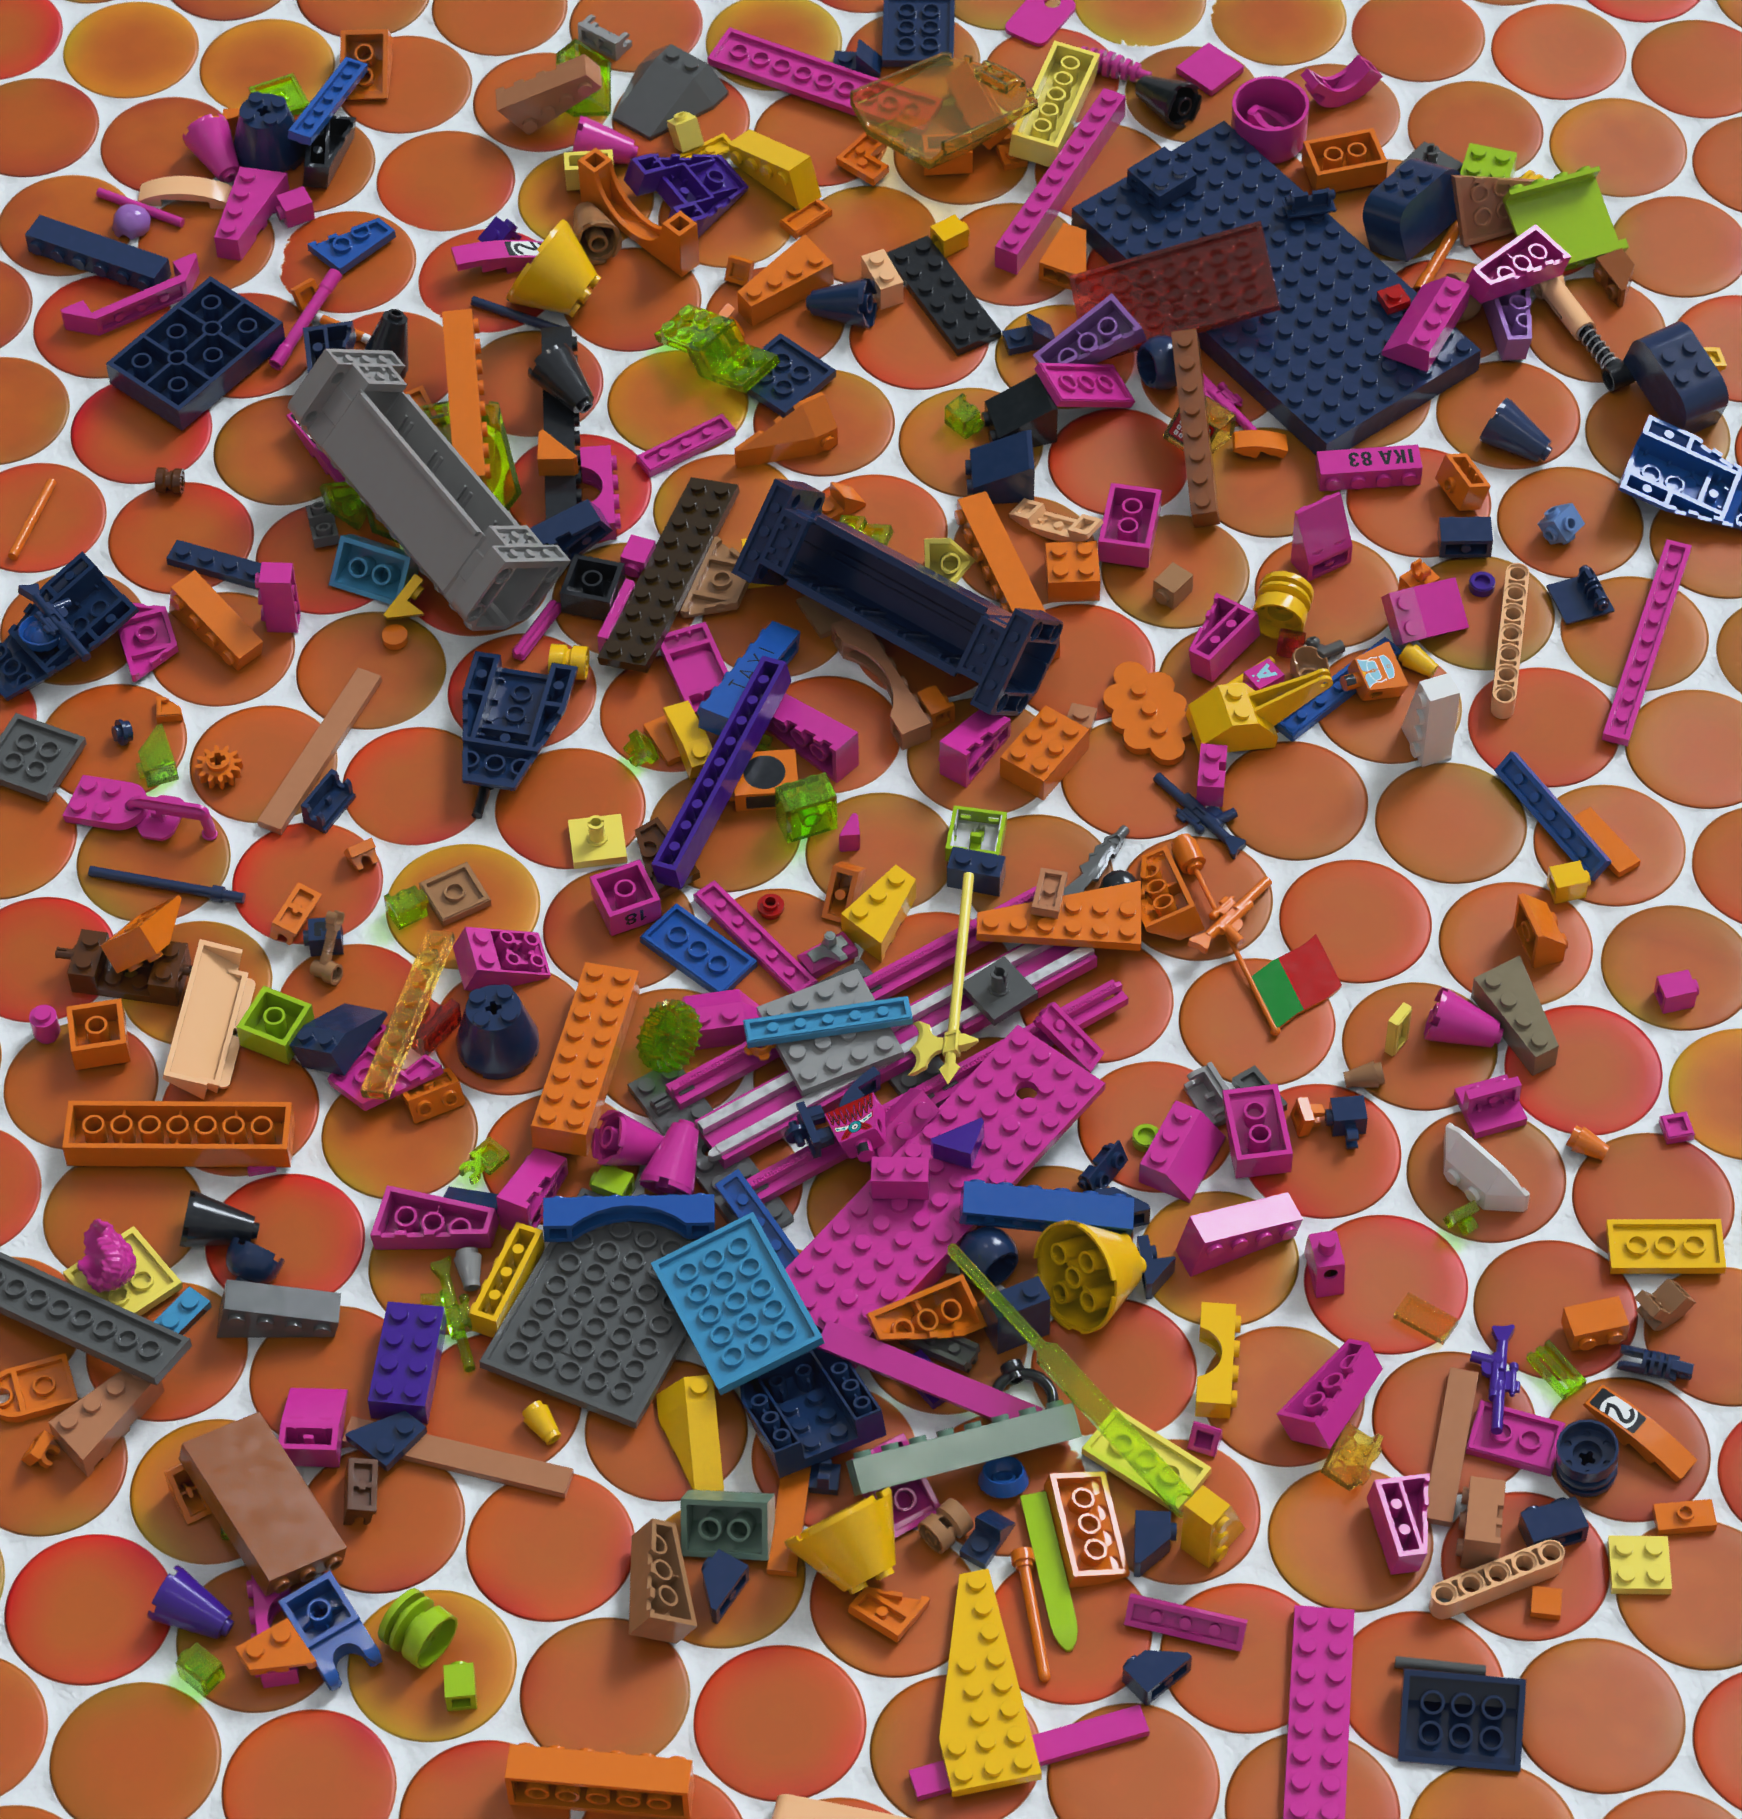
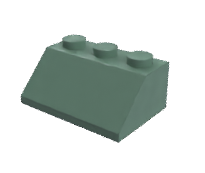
(727, 1521)

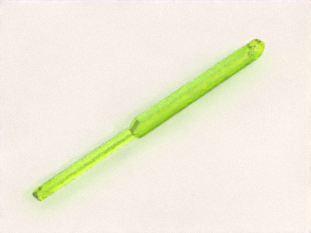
(1085, 1395)

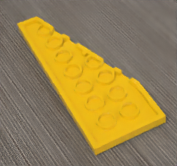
(983, 1715)

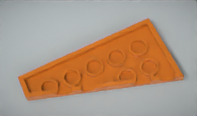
(1086, 919)

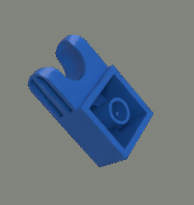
(335, 1633)

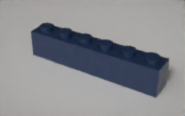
(96, 254)

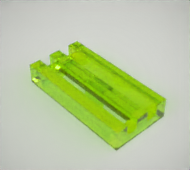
(1563, 1363)

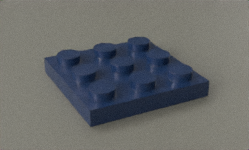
(793, 379)

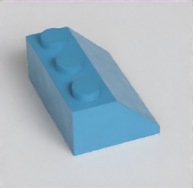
(371, 568)

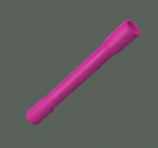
(285, 349)

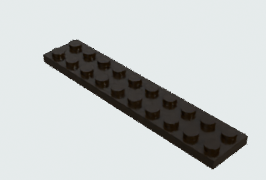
(668, 575)

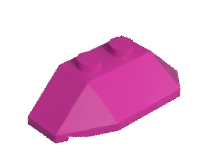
(722, 1017)

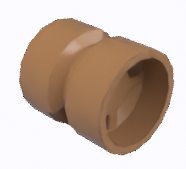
(947, 1524)

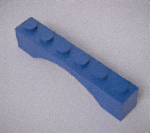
(572, 1217)

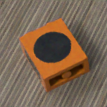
(761, 777)

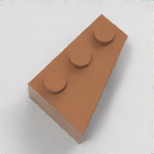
(1481, 1522)

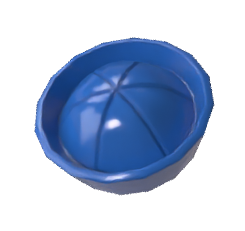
(35, 637)
(1003, 1477)

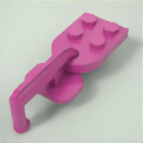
(125, 804)

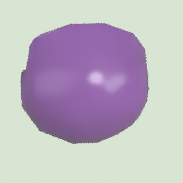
(131, 221)

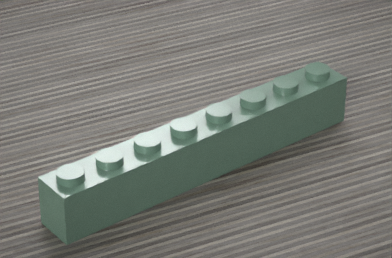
(964, 1448)

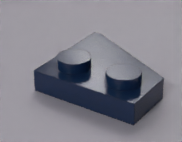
(387, 1438)

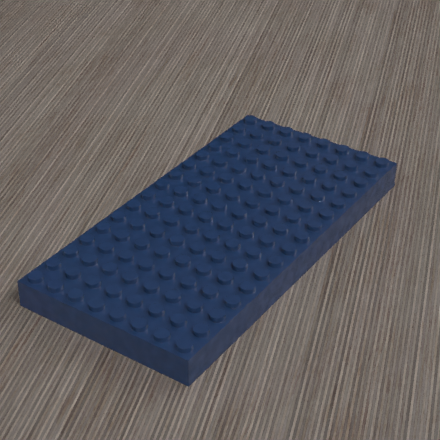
(1321, 353)

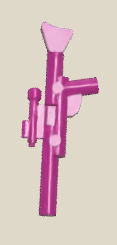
(1227, 400)

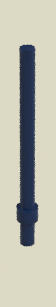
(215, 893)

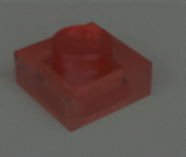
(1289, 641)

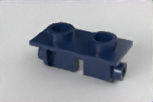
(1305, 205)
(1109, 1163)

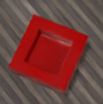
(1393, 299)

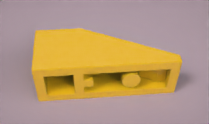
(690, 740)

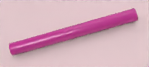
(153, 212)

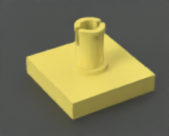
(597, 841)

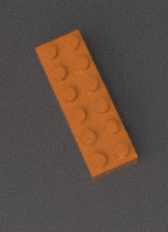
(600, 1781)

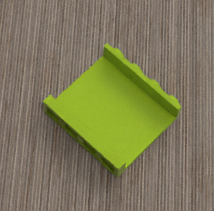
(1569, 212)

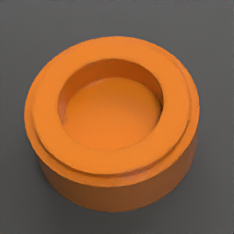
(394, 637)

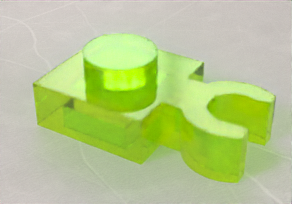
(486, 1158)

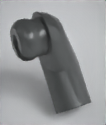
(1326, 650)

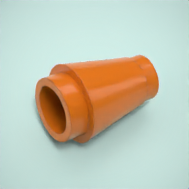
(1587, 1143)

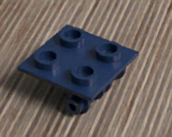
(1580, 597)

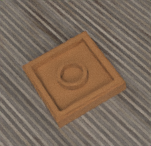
(455, 894)

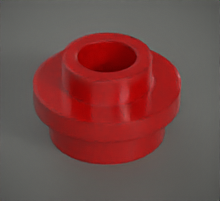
(770, 912)

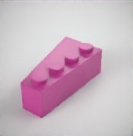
(1518, 265)
(1236, 1232)

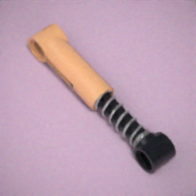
(1583, 329)

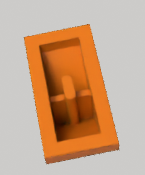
(554, 457)
(186, 1494)

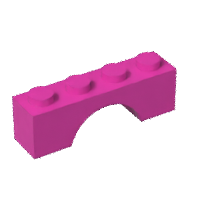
(597, 471)
(263, 1615)

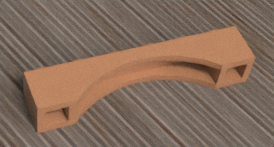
(907, 720)

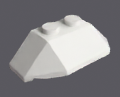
(1480, 1174)

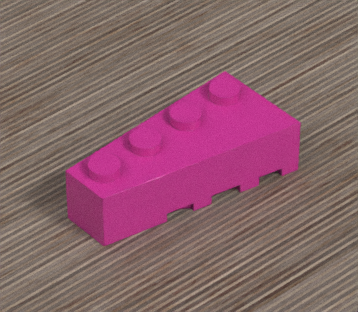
(247, 210)
(816, 737)
(431, 1222)
(1331, 1395)

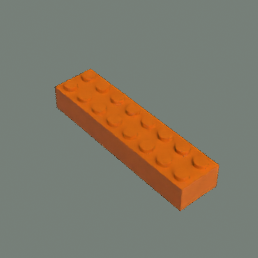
(585, 1059)
(179, 1133)

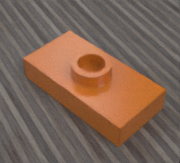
(1684, 1517)

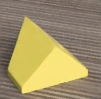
(946, 558)

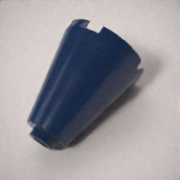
(845, 303)
(1516, 433)

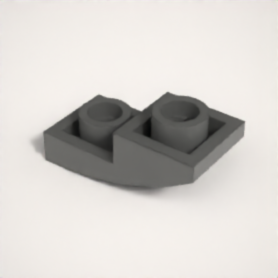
(322, 525)

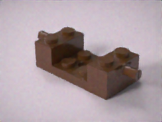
(155, 983)

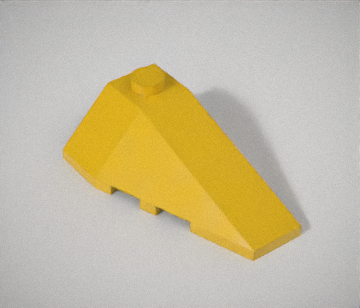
(691, 1425)

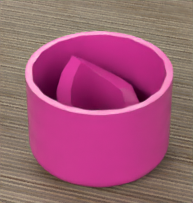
(1271, 116)

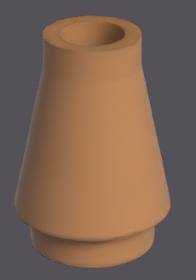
(1365, 1076)

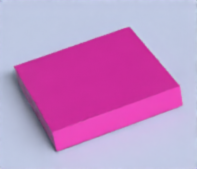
(1209, 69)

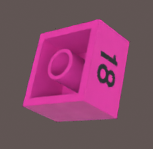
(625, 897)

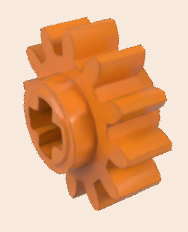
(219, 767)

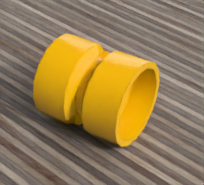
(576, 656)

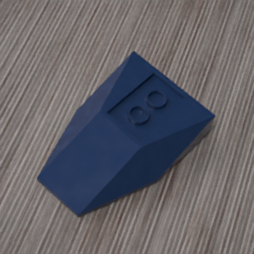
(811, 1411)

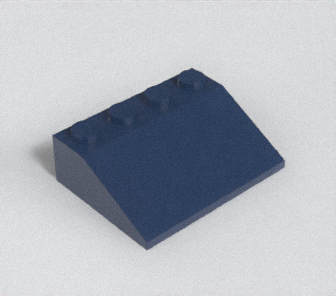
(1461, 1719)

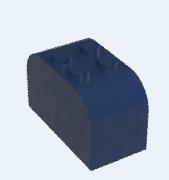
(1409, 209)
(1678, 377)

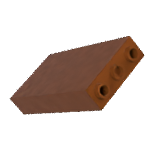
(262, 1504)

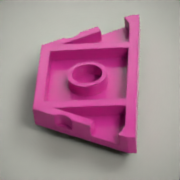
(147, 640)

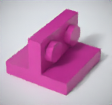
(1491, 1105)

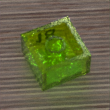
(806, 807)

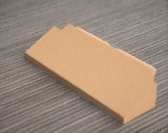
(212, 1007)

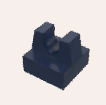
(825, 1478)

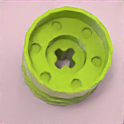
(417, 1628)

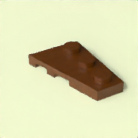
(650, 838)

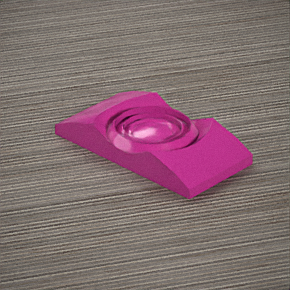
(693, 662)

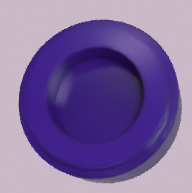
(1482, 584)

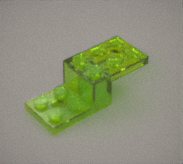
(717, 348)

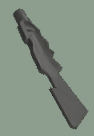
(1098, 861)

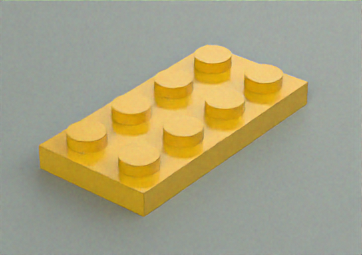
(1665, 1246)

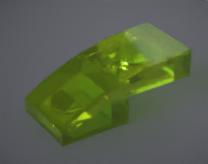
(879, 532)

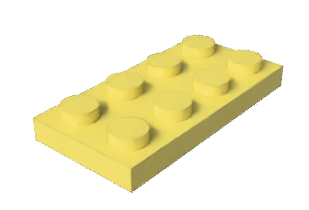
(1187, 1467)

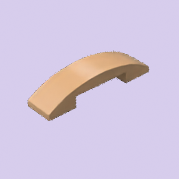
(185, 189)
(1056, 527)

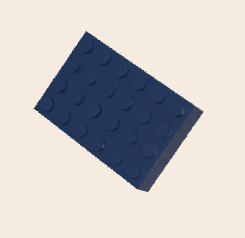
(195, 353)

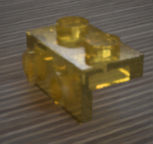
(1352, 1457)

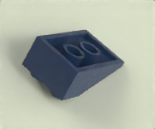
(336, 1038)

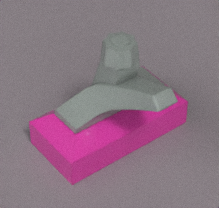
(828, 955)

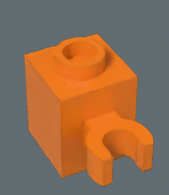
(1418, 575)

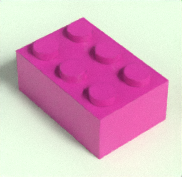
(1129, 525)

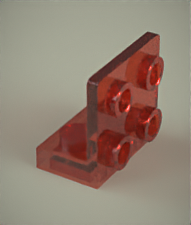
(436, 1026)

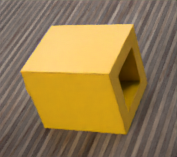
(950, 235)
(1568, 882)

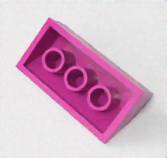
(1428, 323)

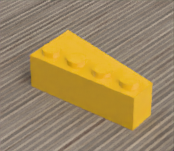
(776, 167)

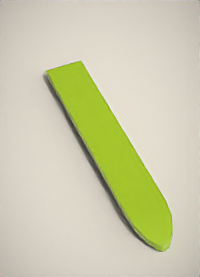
(1050, 1569)

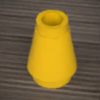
(1417, 660)
(541, 1422)

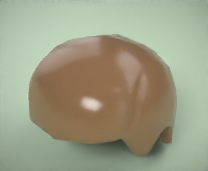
(1306, 660)

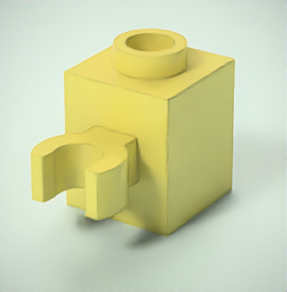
(685, 131)

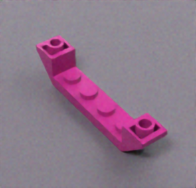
(80, 319)

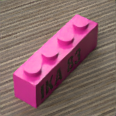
(1368, 467)

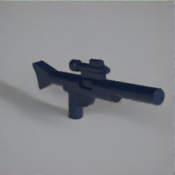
(55, 618)
(1196, 813)

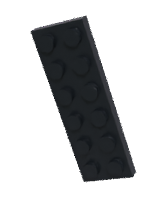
(943, 296)

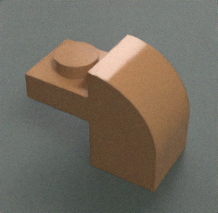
(1664, 1305)

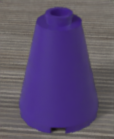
(190, 1606)

